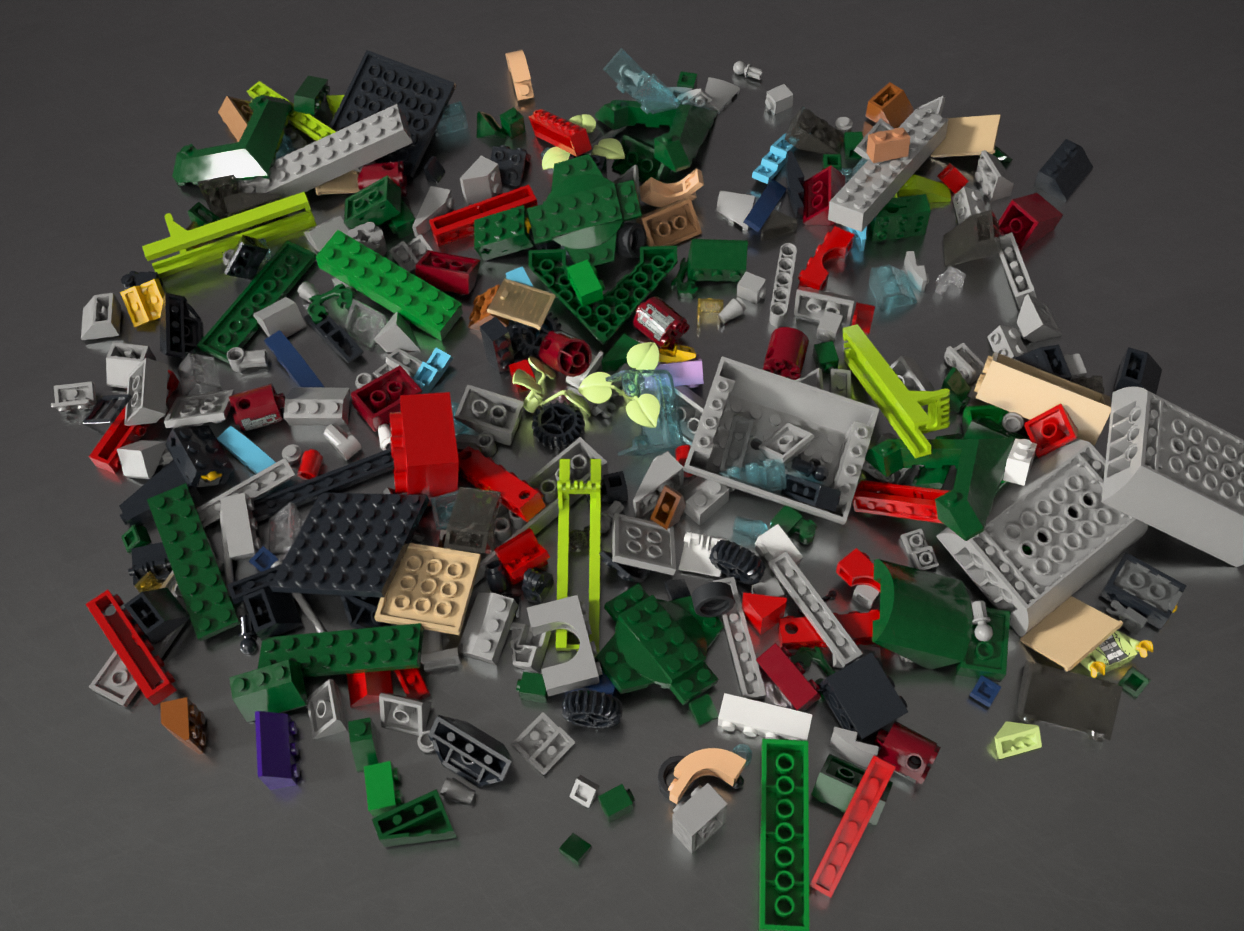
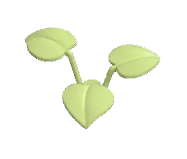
(607, 147)
(535, 397)
(641, 410)

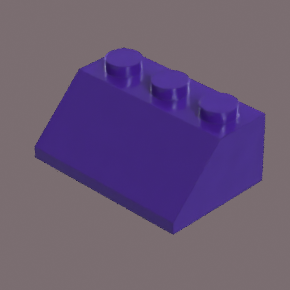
(276, 749)

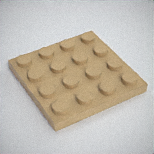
(430, 589)

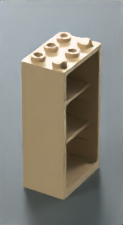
(1034, 391)

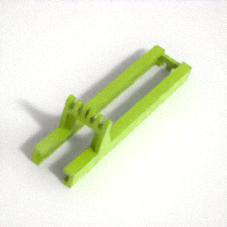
(183, 240)
(892, 397)
(566, 488)

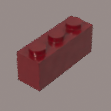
(789, 677)

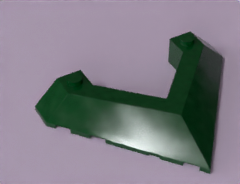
(674, 149)
(244, 159)
(606, 315)
(977, 481)

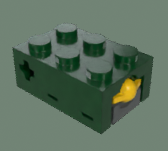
(503, 233)

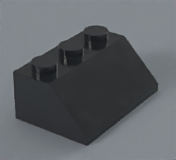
(1064, 171)

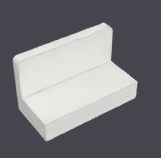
(594, 365)

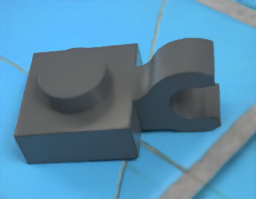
(1131, 619)

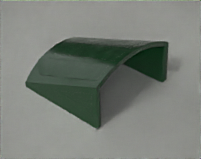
(922, 615)

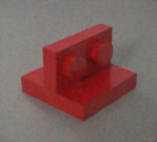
(521, 554)

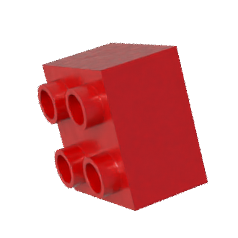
(424, 445)

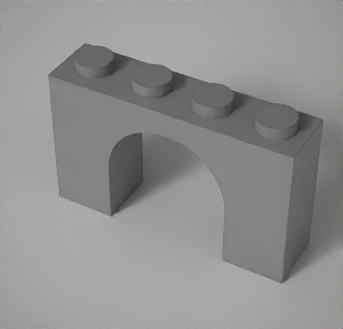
(581, 669)

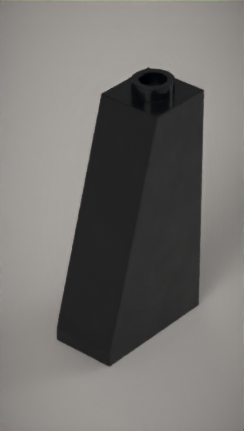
(136, 508)

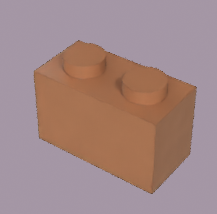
(888, 145)

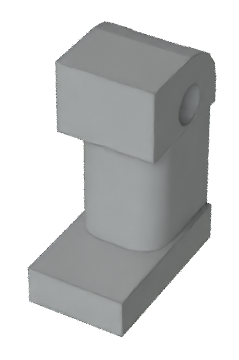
(433, 654)

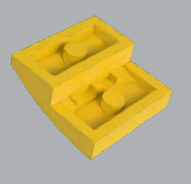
(144, 302)
(679, 354)

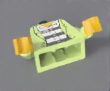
(1114, 653)

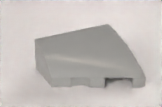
(721, 92)
(735, 207)
(528, 648)

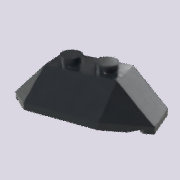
(179, 327)
(362, 611)
(469, 751)

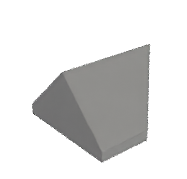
(397, 334)

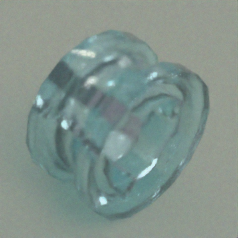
(742, 747)

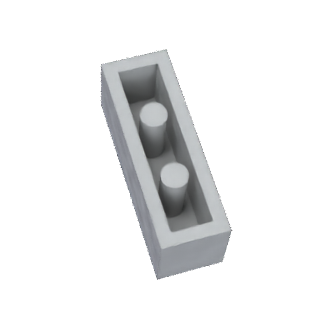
(240, 526)

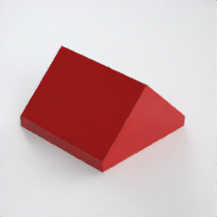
(1051, 430)
(763, 611)
(367, 686)

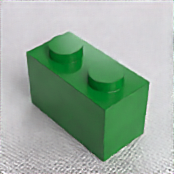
(585, 283)
(382, 787)

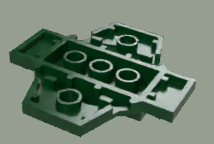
(584, 211)
(658, 645)

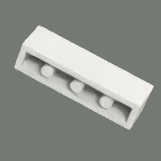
(763, 719)

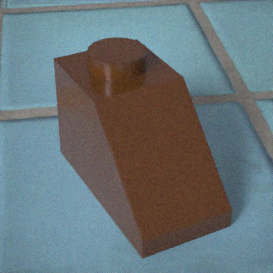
(668, 508)

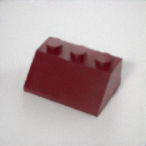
(818, 193)
(448, 271)

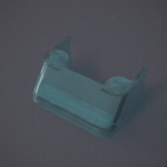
(640, 85)
(668, 430)

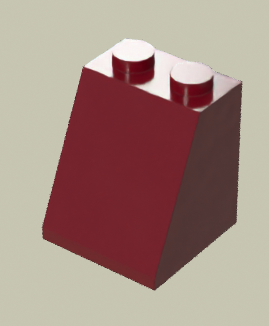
(1029, 219)

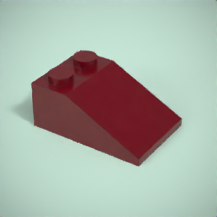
(382, 396)

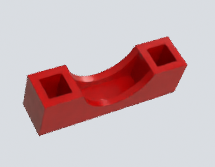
(835, 245)
(857, 570)

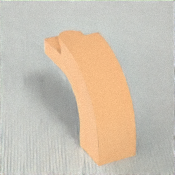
(520, 74)
(662, 194)
(705, 762)

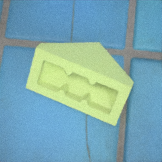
(1016, 739)

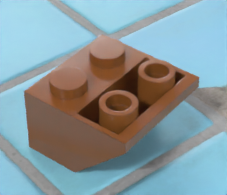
(889, 105)
(479, 314)
(184, 722)

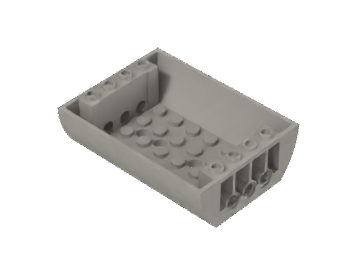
(838, 424)
(1176, 473)
(1074, 546)

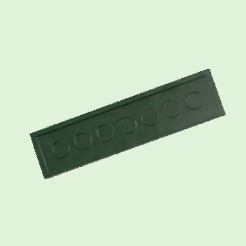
(269, 286)
(193, 562)
(347, 650)

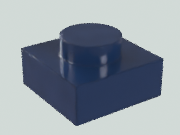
(263, 559)
(985, 691)

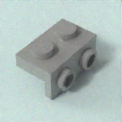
(967, 203)
(1007, 341)
(965, 361)
(74, 395)

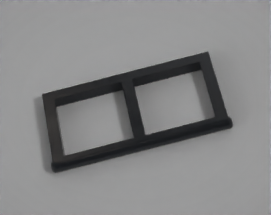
(112, 398)

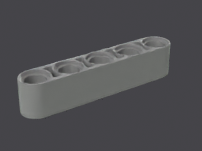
(783, 284)

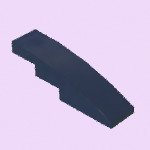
(765, 205)
(292, 361)

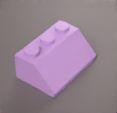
(685, 372)

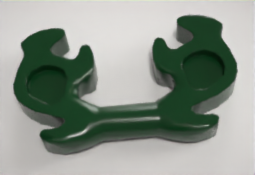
(685, 289)
(316, 309)
(805, 656)

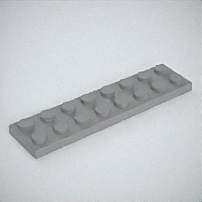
(114, 678)

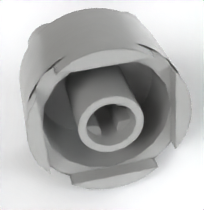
(370, 236)

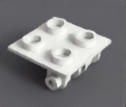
(697, 553)

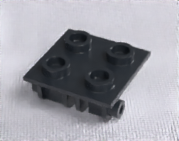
(150, 559)

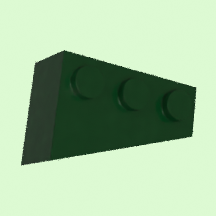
(415, 822)

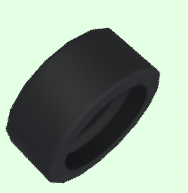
(638, 239)
(713, 599)
(663, 770)

